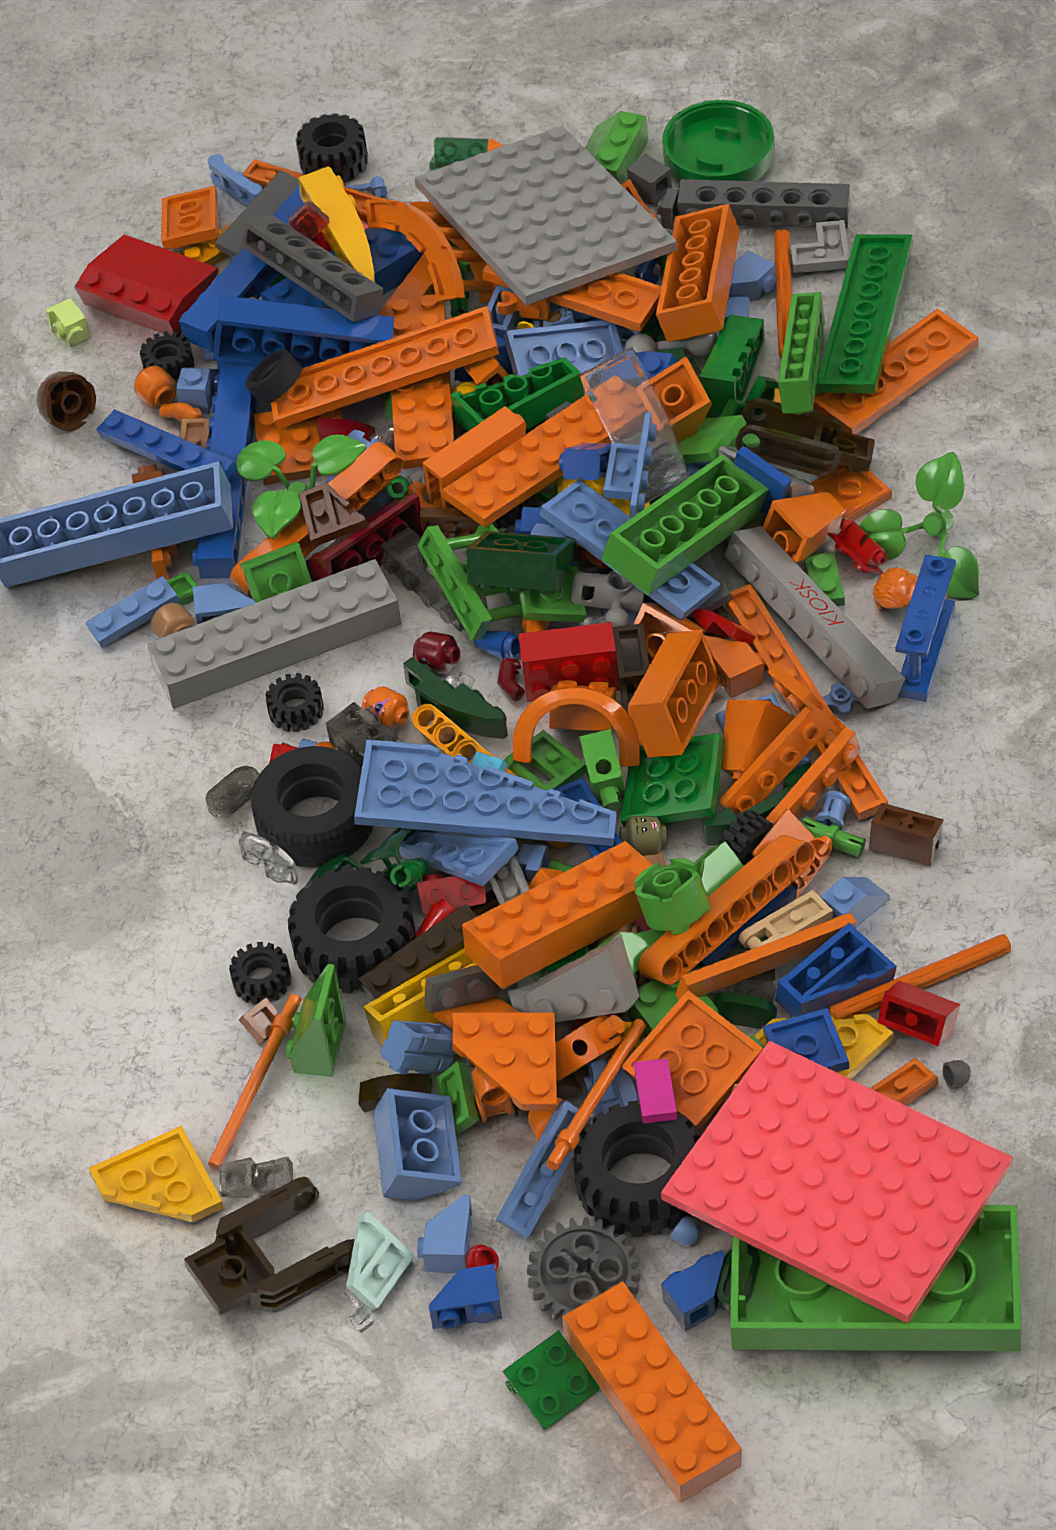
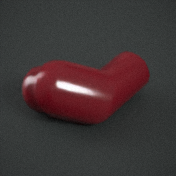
(506, 678)

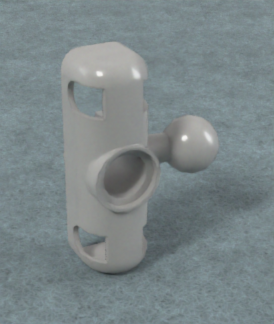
(610, 592)

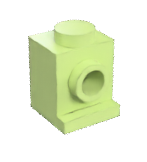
(68, 322)

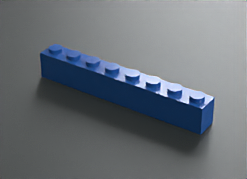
(242, 278)

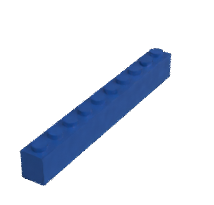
(231, 432)

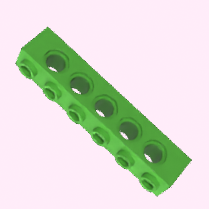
(801, 353)

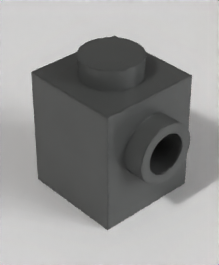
(650, 178)

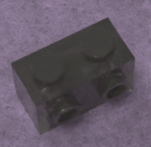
(353, 727)

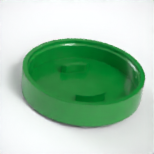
(718, 142)

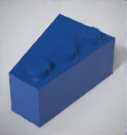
(834, 973)

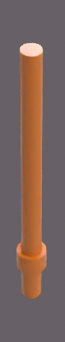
(280, 1027)
(569, 1137)

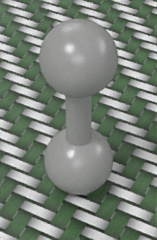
(698, 345)

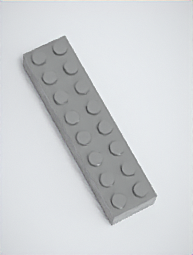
(274, 633)

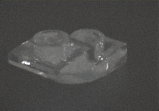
(277, 863)

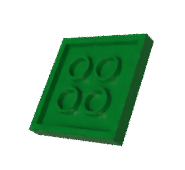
(676, 785)

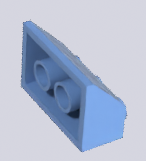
(416, 1144)

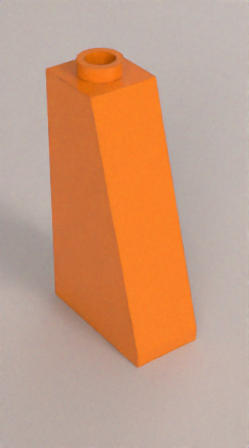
(470, 451)

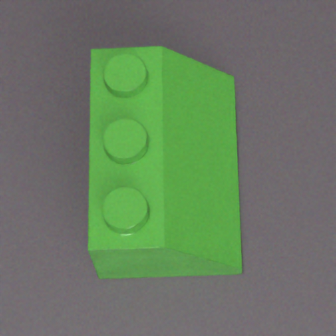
(619, 142)

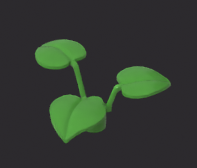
(944, 484)
(278, 509)

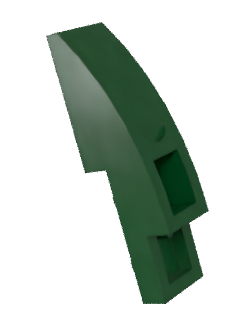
(461, 705)

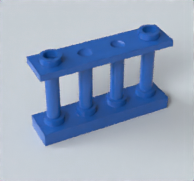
(926, 627)

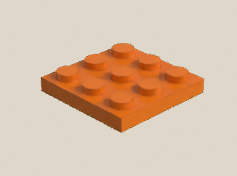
(296, 440)
(702, 1054)

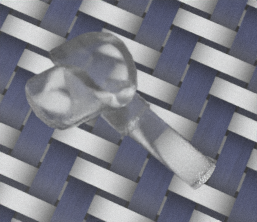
(461, 678)
(361, 1317)

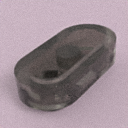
(231, 792)

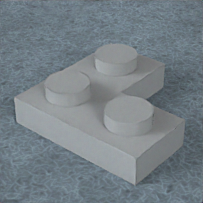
(827, 254)

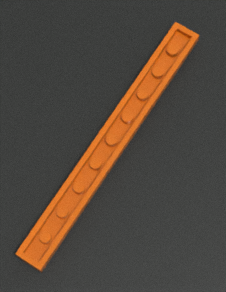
(752, 614)

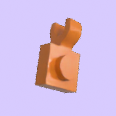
(512, 303)

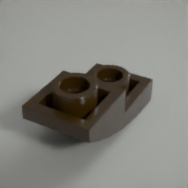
(373, 1089)

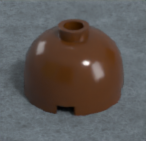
(66, 400)

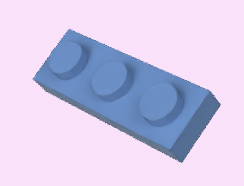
(131, 612)

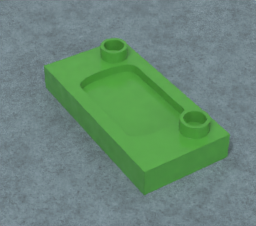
(967, 1309)

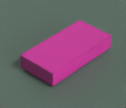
(655, 1091)

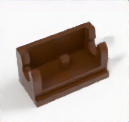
(905, 834)

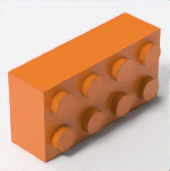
(674, 694)

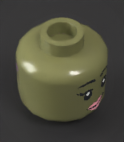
(644, 834)

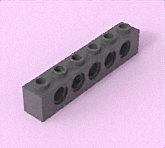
(768, 202)
(312, 267)

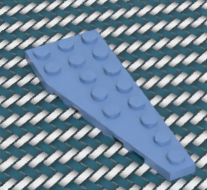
(438, 792)

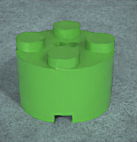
(671, 895)

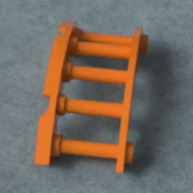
(429, 234)

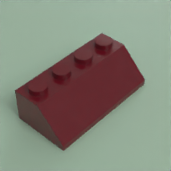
(365, 543)

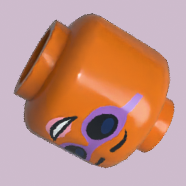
(387, 706)

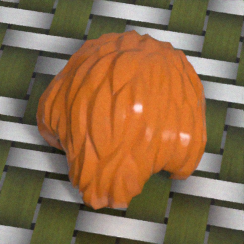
(894, 588)

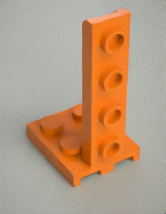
(787, 747)

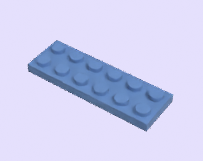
(591, 519)

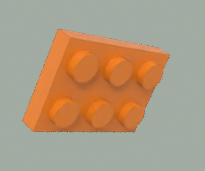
(190, 218)

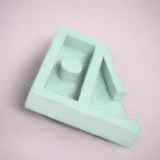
(375, 1261)

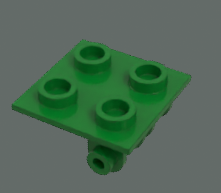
(550, 1380)

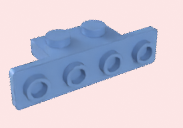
(627, 467)

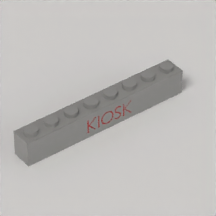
(814, 617)

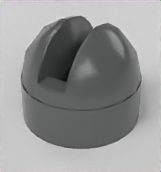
(956, 1073)

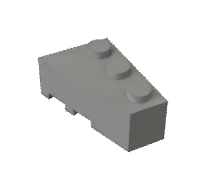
(588, 986)

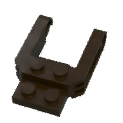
(804, 441)
(237, 1269)

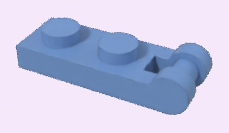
(232, 181)

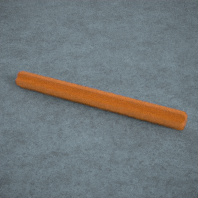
(783, 283)
(924, 976)

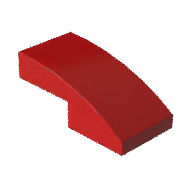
(722, 626)

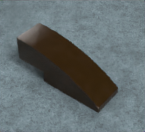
(631, 659)

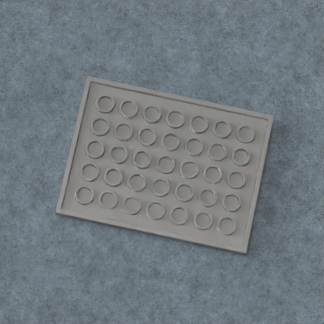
(545, 214)

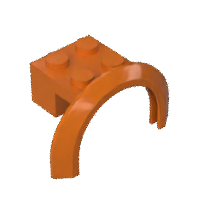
(578, 709)

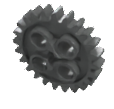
(607, 1254)

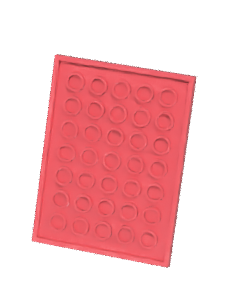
(838, 1180)

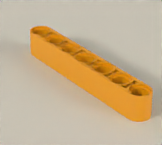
(443, 730)

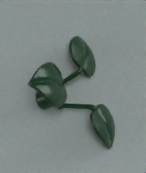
(387, 849)

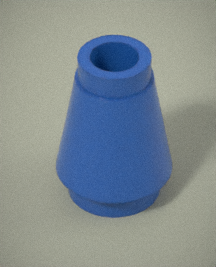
(500, 644)

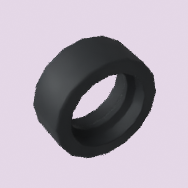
(273, 376)

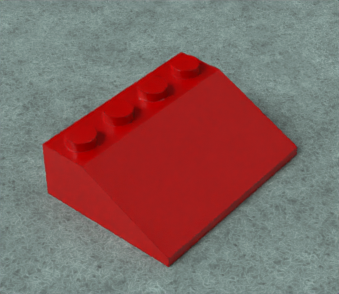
(144, 284)

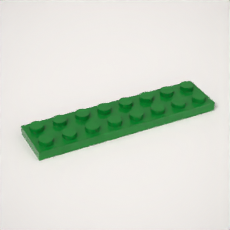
(865, 314)

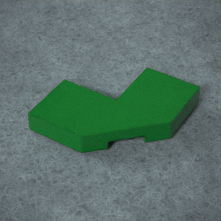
(763, 388)

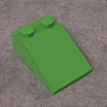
(318, 1028)

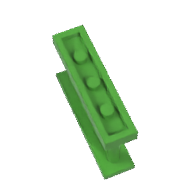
(454, 583)

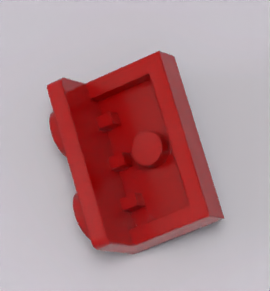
(452, 889)

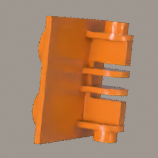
(791, 826)

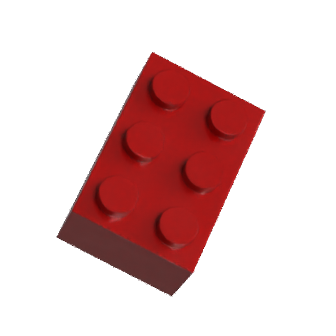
(570, 654)

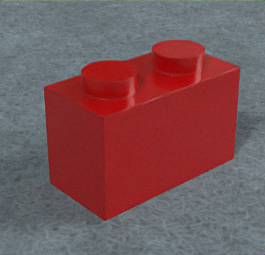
(918, 1013)

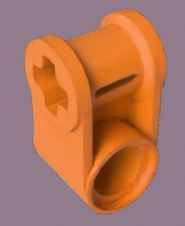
(489, 1099)

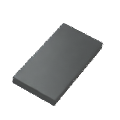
(265, 203)

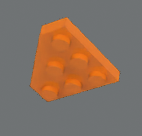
(512, 1054)

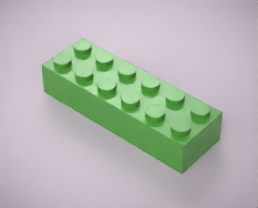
(684, 524)

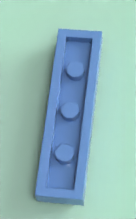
(537, 1180)

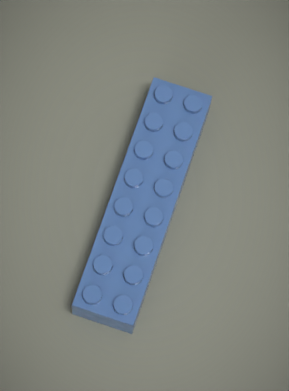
(114, 524)

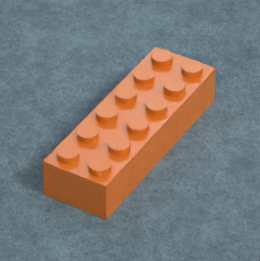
(698, 274)
(556, 916)
(652, 1392)

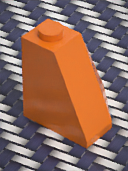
(803, 523)
(749, 731)

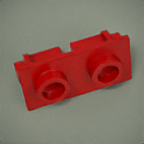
(866, 555)

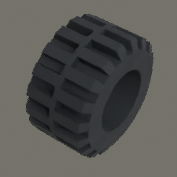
(334, 143)

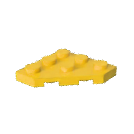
(860, 1037)
(159, 1178)

